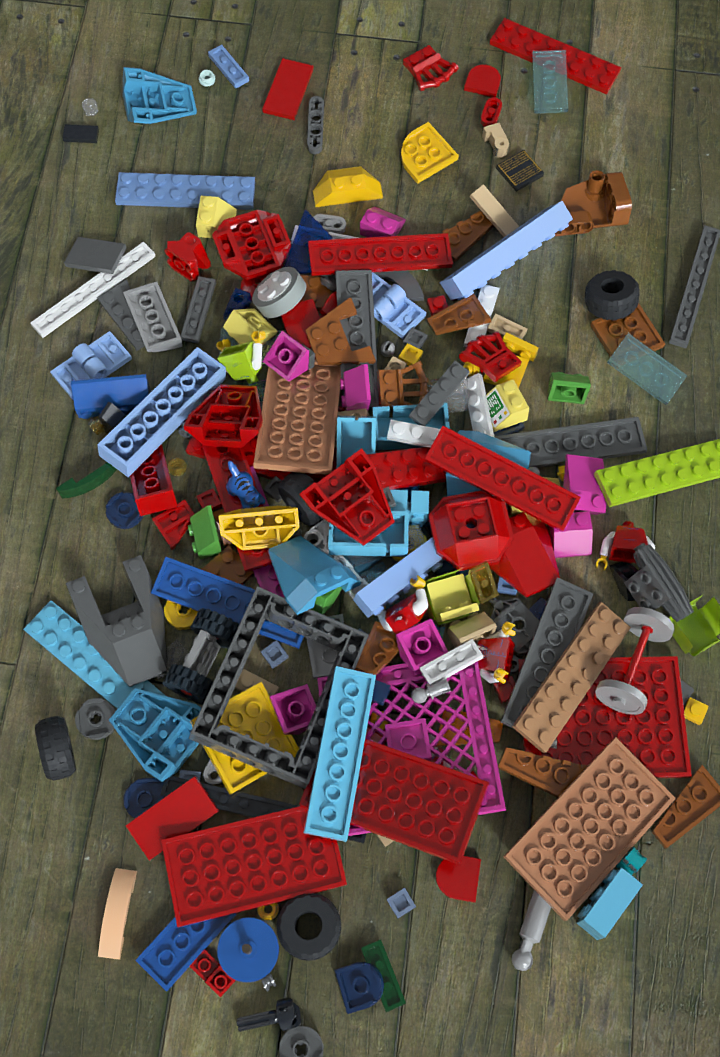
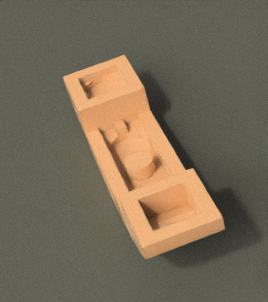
(116, 913)

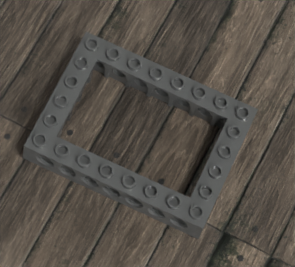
(309, 624)

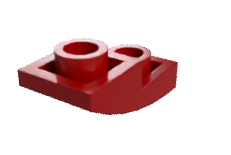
(212, 973)

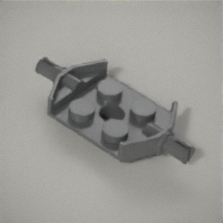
(512, 611)

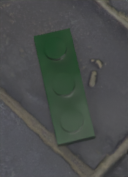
(377, 956)

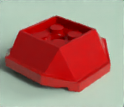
(255, 229)
(471, 546)

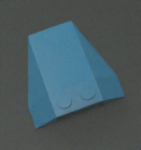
(154, 97)
(514, 453)
(308, 573)
(156, 731)

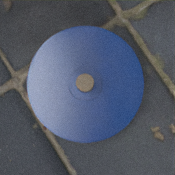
(248, 950)

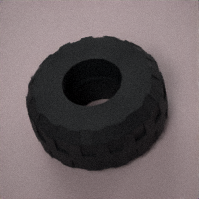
(612, 295)
(289, 490)
(55, 748)
(318, 946)

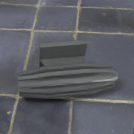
(657, 585)

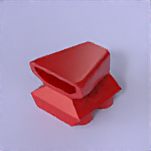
(187, 256)

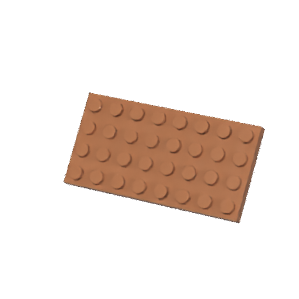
(299, 421)
(589, 828)

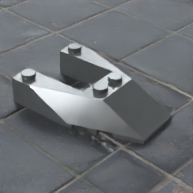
(129, 636)

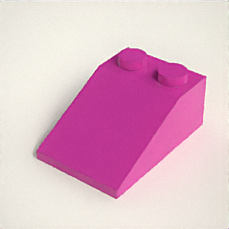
(581, 481)

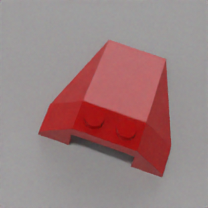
(226, 417)
(352, 499)
(530, 558)

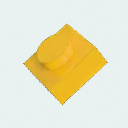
(410, 354)
(695, 711)

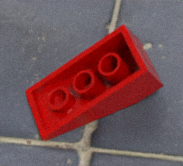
(153, 485)

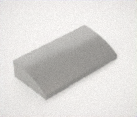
(153, 318)

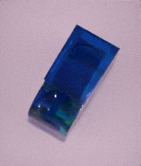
(237, 302)

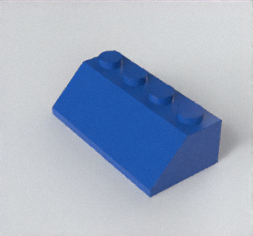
(124, 392)

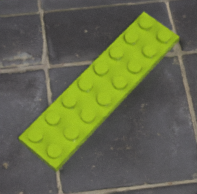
(660, 473)

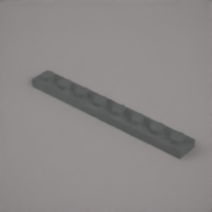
(695, 287)

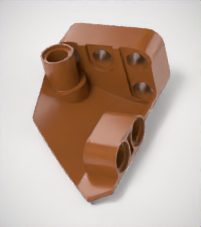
(597, 203)

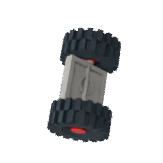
(212, 633)

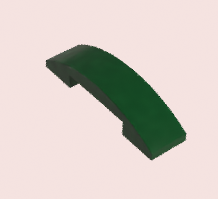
(88, 483)

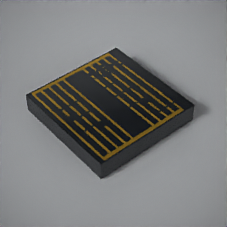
(520, 170)

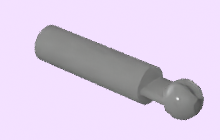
(531, 931)

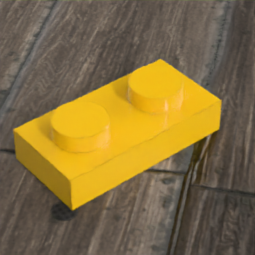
(520, 347)

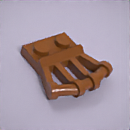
(391, 385)

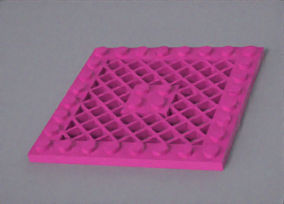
(413, 734)

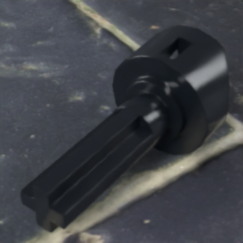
(286, 1014)

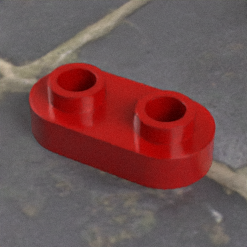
(491, 111)

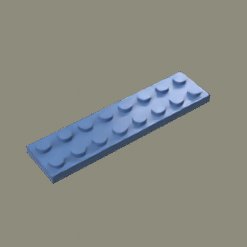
(183, 190)

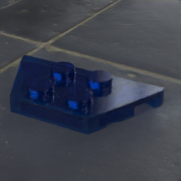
(308, 230)

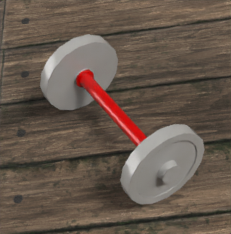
(648, 626)

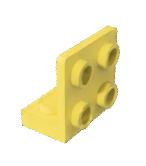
(450, 598)

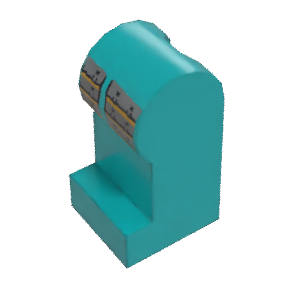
(632, 861)

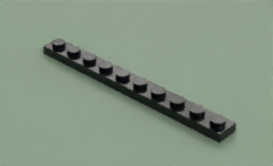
(240, 802)

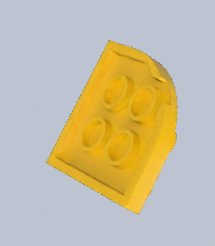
(426, 153)

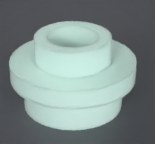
(206, 78)

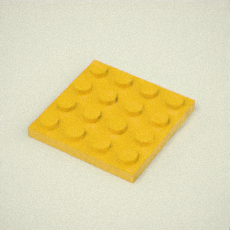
(250, 715)

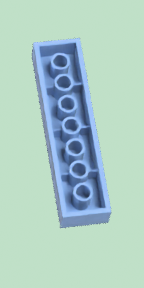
(506, 251)
(161, 412)

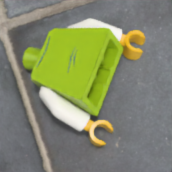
(244, 359)

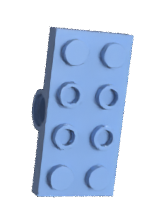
(394, 308)
(91, 362)

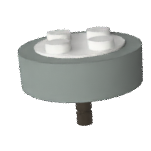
(279, 292)

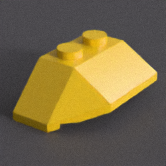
(346, 186)
(259, 526)

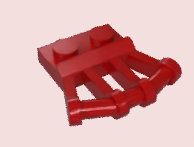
(428, 59)
(494, 366)

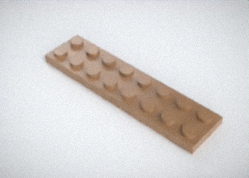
(571, 677)

